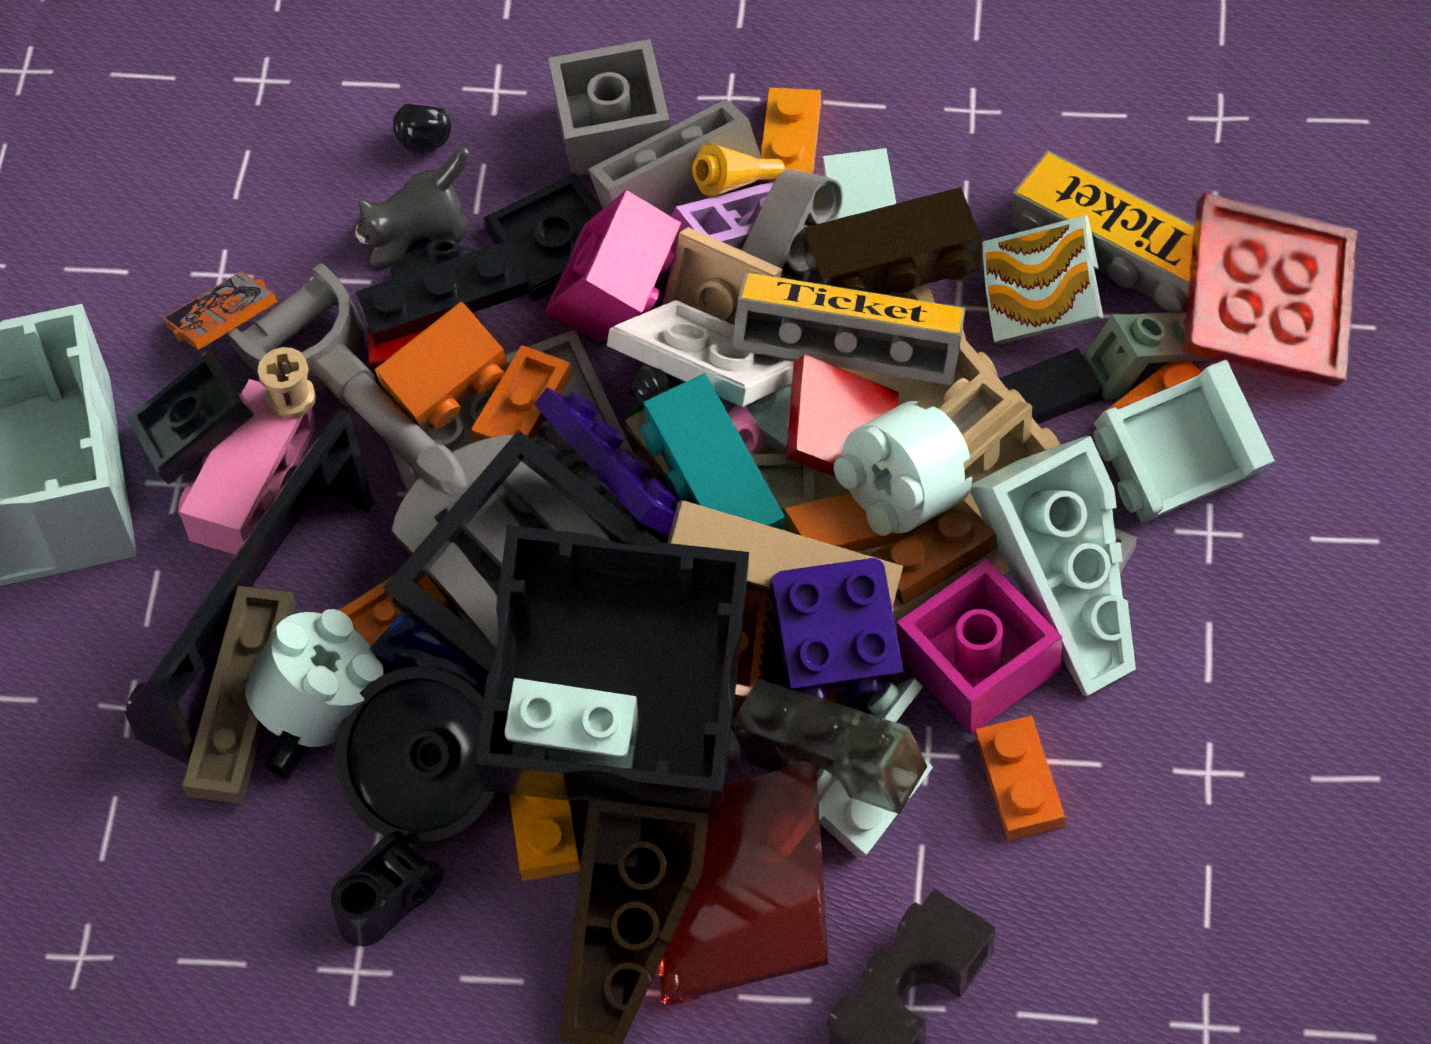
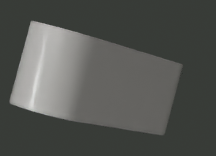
(793, 203)

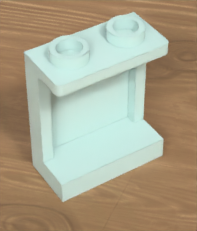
(1182, 443)
(572, 723)

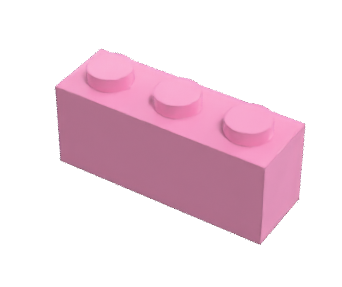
(244, 474)

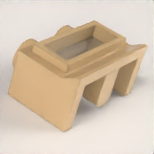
(984, 415)

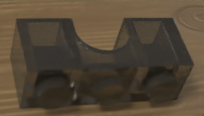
(866, 753)
(935, 946)

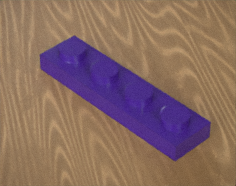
(617, 467)

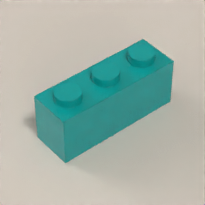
(707, 453)

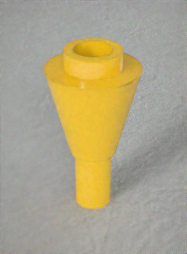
(724, 169)

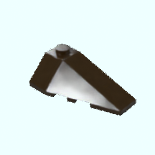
(629, 898)

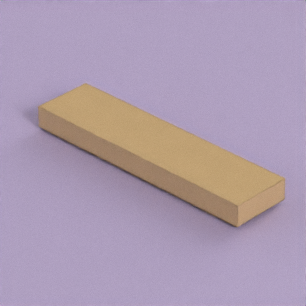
(769, 547)

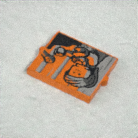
(220, 310)

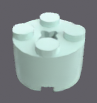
(904, 467)
(311, 676)

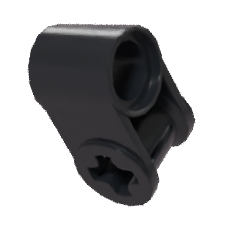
(388, 879)

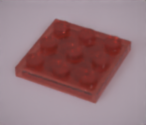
(1270, 290)

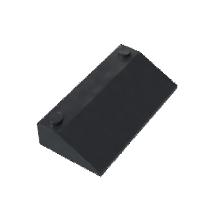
(329, 467)

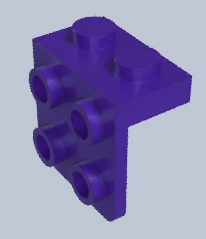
(835, 628)

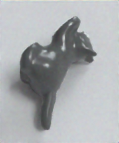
(420, 210)

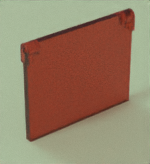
(758, 893)

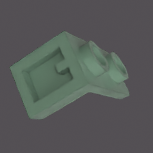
(1131, 343)

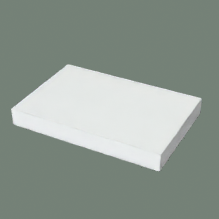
(695, 343)

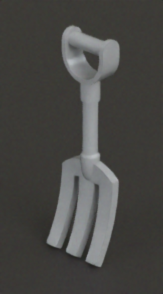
(439, 473)

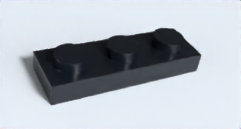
(426, 295)

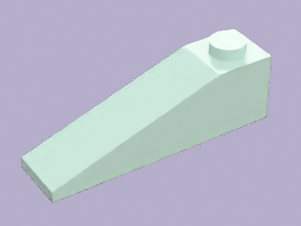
(1063, 552)

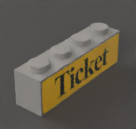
(1131, 237)
(848, 328)

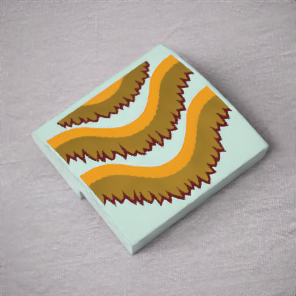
(1041, 280)

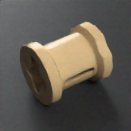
(295, 383)

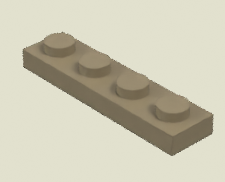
(228, 728)

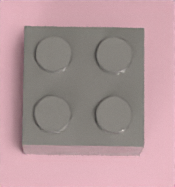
(607, 101)

